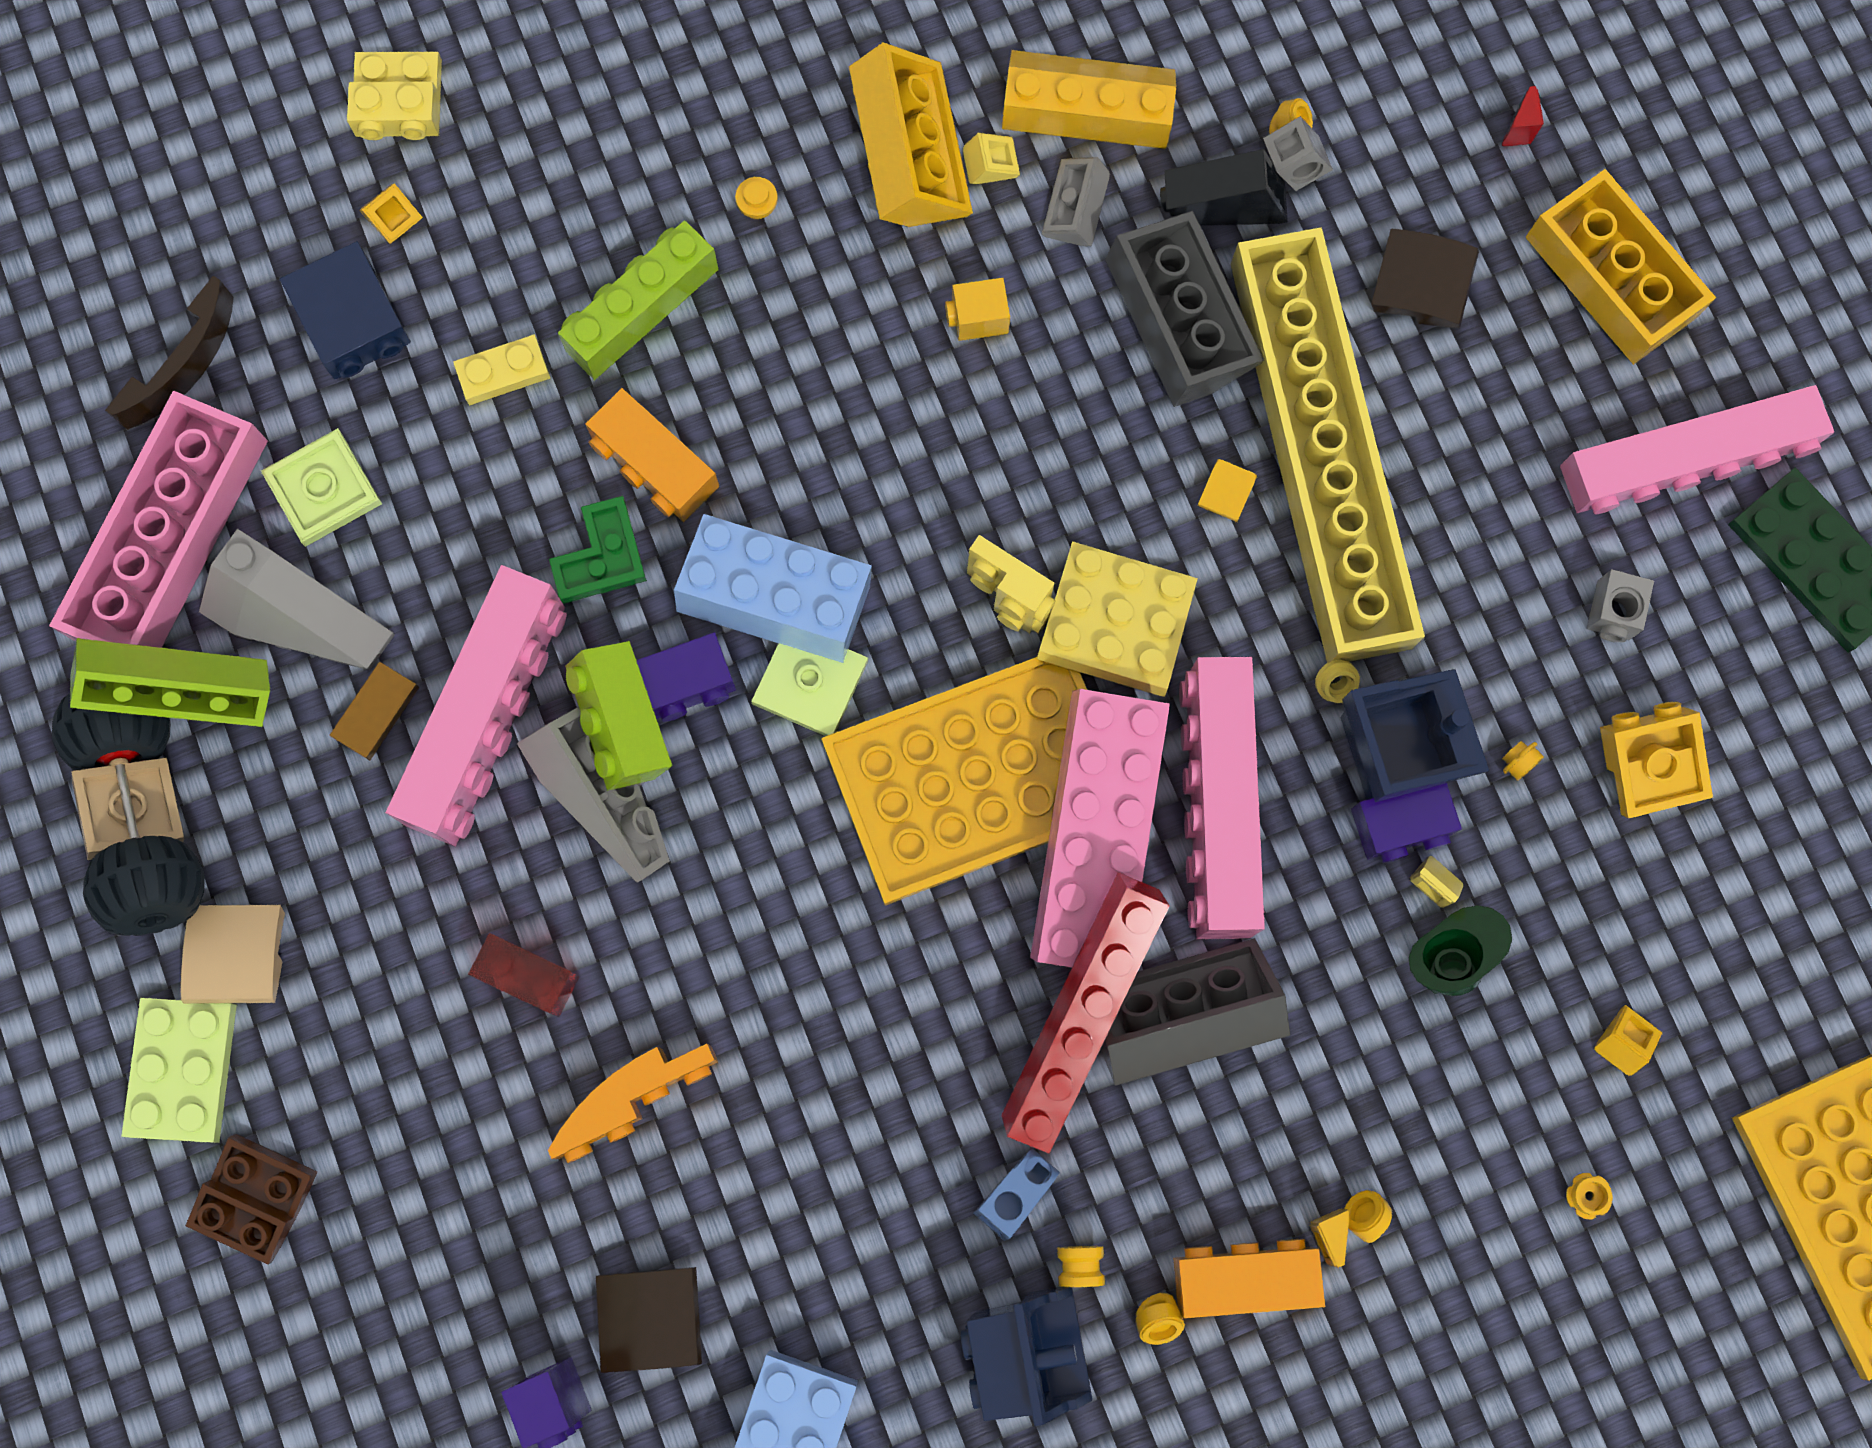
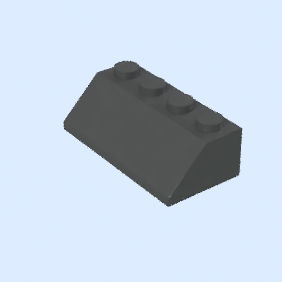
(1182, 307)
(1195, 1012)

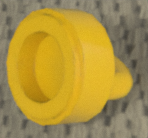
(1289, 111)
(1368, 1215)
(1159, 1319)

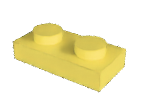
(501, 370)

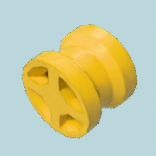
(1080, 1266)

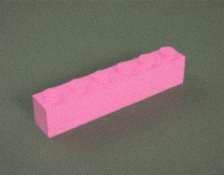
(1697, 449)

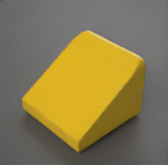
(391, 213)
(1227, 490)
(1628, 1041)
(1331, 1236)

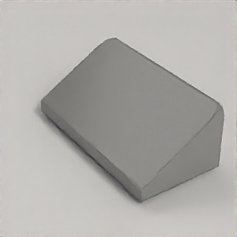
(1076, 201)

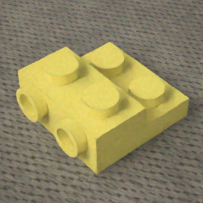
(395, 95)
(1021, 592)

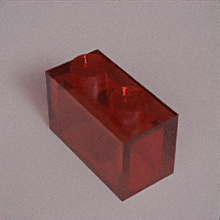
(523, 975)

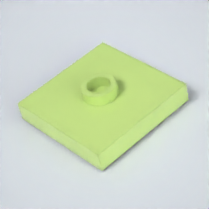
(321, 487)
(809, 687)

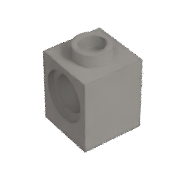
(1297, 153)
(1629, 591)

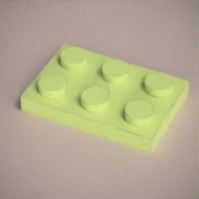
(179, 1070)

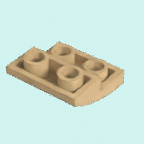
(232, 954)

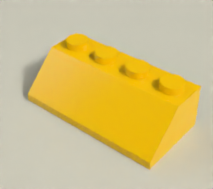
(1089, 99)
(909, 137)

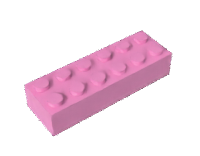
(161, 526)
(478, 707)
(1223, 799)
(1097, 815)

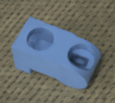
(1017, 1194)

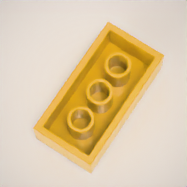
(1619, 266)

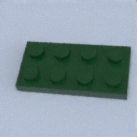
(1813, 555)

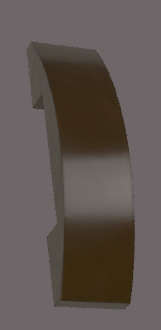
(185, 365)

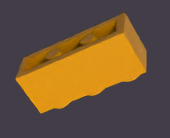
(651, 456)
(1248, 1279)

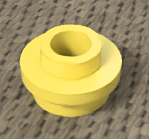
(1337, 691)

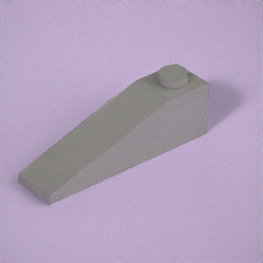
(276, 603)
(615, 818)

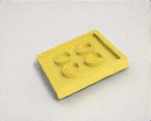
(1117, 619)

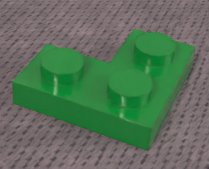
(610, 561)

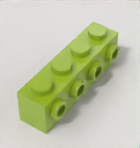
(638, 299)
(168, 683)

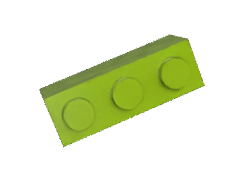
(617, 715)

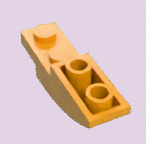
(613, 1106)

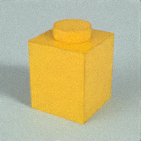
(979, 309)

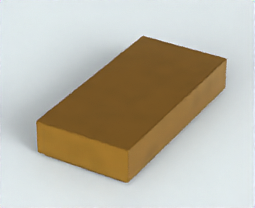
(374, 711)

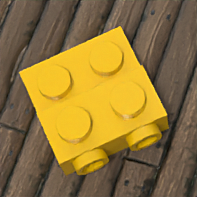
(1657, 759)

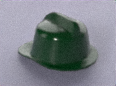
(1461, 950)

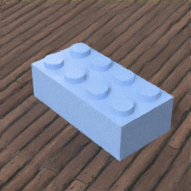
(772, 588)
(796, 1405)

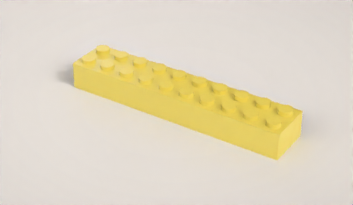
(1326, 448)

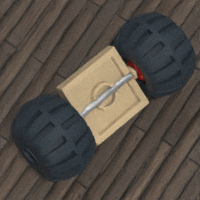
(129, 820)

